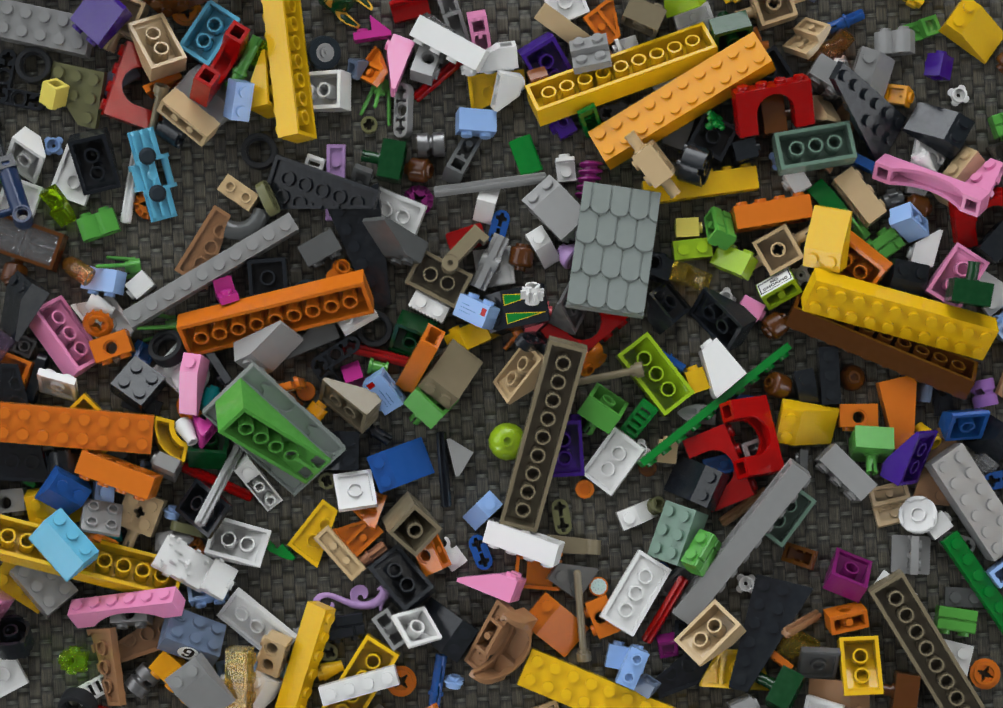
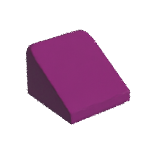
(666, 645)

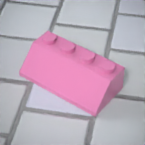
(63, 337)

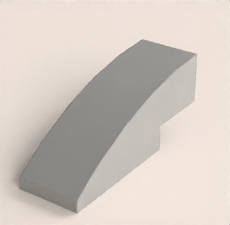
(453, 17)

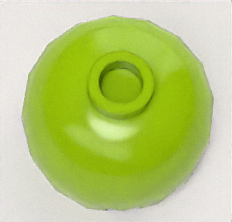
(505, 441)

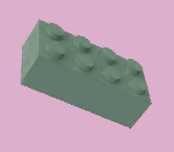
(814, 148)

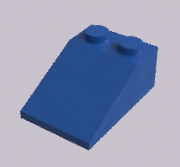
(400, 465)

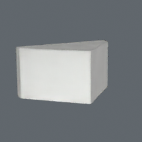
(486, 206)

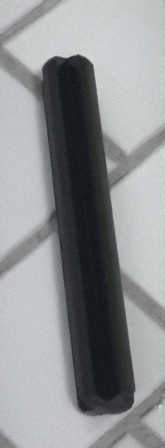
(443, 466)

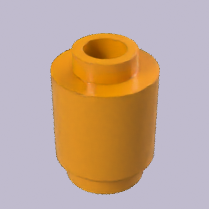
(317, 409)

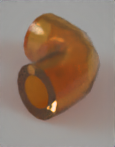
(835, 46)
(78, 270)

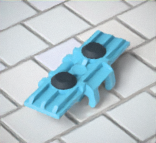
(145, 174)

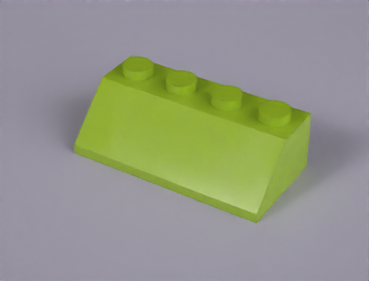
(662, 380)

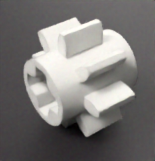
(532, 293)

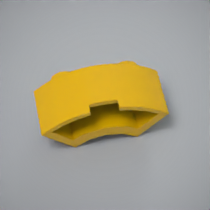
(469, 336)
(168, 440)

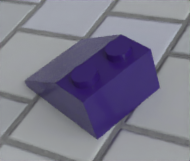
(544, 52)
(571, 457)
(908, 461)

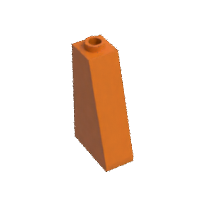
(420, 358)
(898, 406)

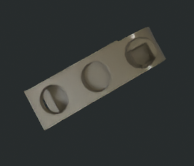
(463, 248)
(577, 545)

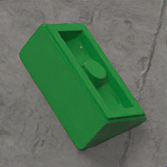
(525, 155)

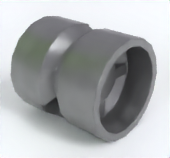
(430, 144)
(141, 681)

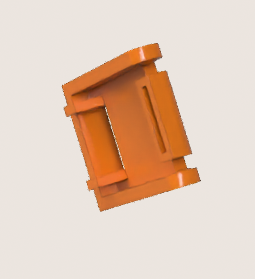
(290, 386)
(536, 575)

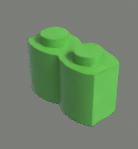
(98, 225)

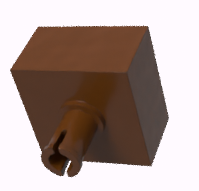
(772, 116)
(903, 690)

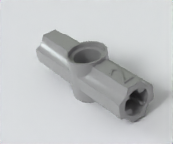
(489, 262)

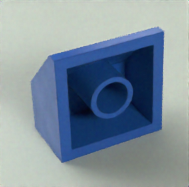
(963, 424)
(64, 491)

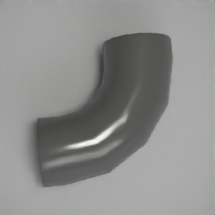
(240, 230)

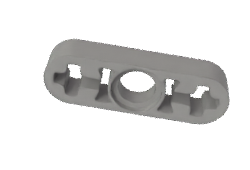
(408, 117)

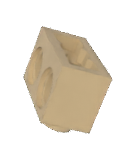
(239, 193)
(273, 658)

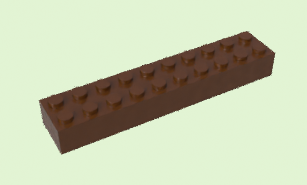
(924, 363)

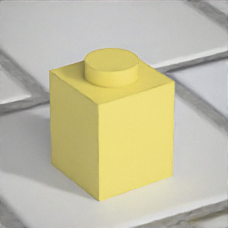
(54, 93)
(687, 228)

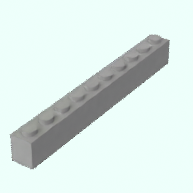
(214, 268)
(742, 540)

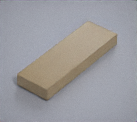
(559, 24)
(339, 553)

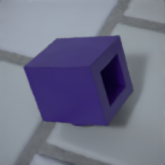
(938, 66)
(563, 128)

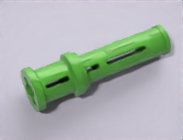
(246, 59)

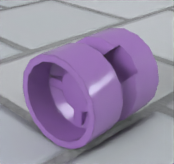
(988, 398)

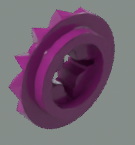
(421, 191)

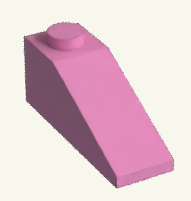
(479, 28)
(397, 57)
(192, 382)

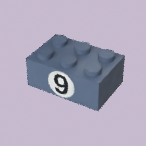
(191, 635)

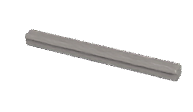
(489, 184)
(218, 486)

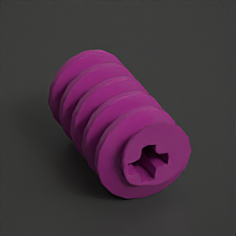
(589, 174)

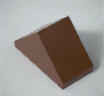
(799, 556)

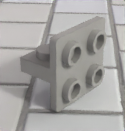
(101, 518)
(910, 554)

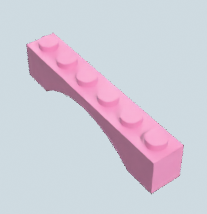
(963, 195)
(159, 602)

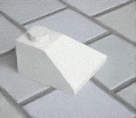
(28, 153)
(416, 627)

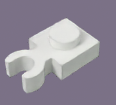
(455, 555)

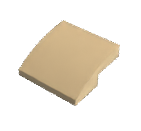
(808, 38)
(886, 503)

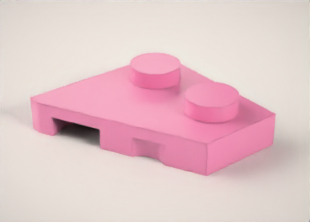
(987, 175)

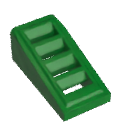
(588, 118)
(631, 427)

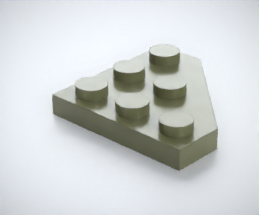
(85, 92)

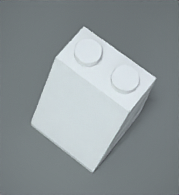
(719, 366)

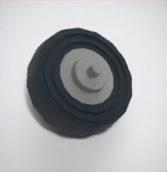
(323, 52)

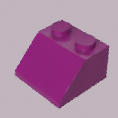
(848, 575)

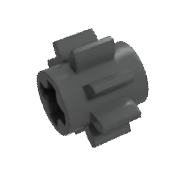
(893, 198)

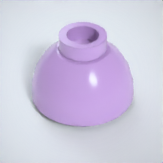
(566, 255)

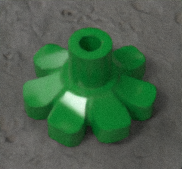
(714, 121)

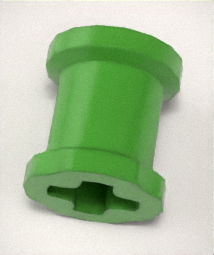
(376, 365)

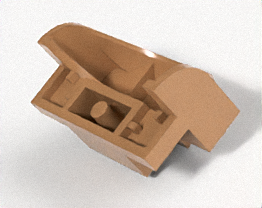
(507, 636)

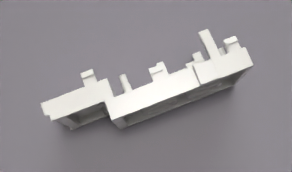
(194, 568)

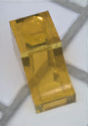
(689, 276)
(791, 646)

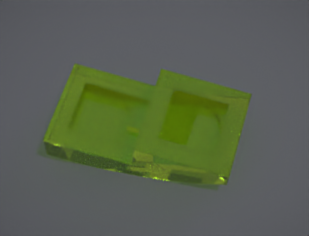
(60, 208)

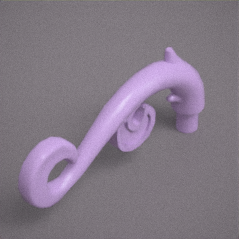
(353, 602)

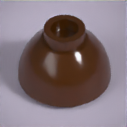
(852, 377)

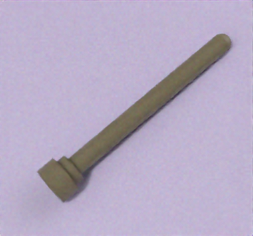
(160, 91)
(635, 370)
(583, 653)

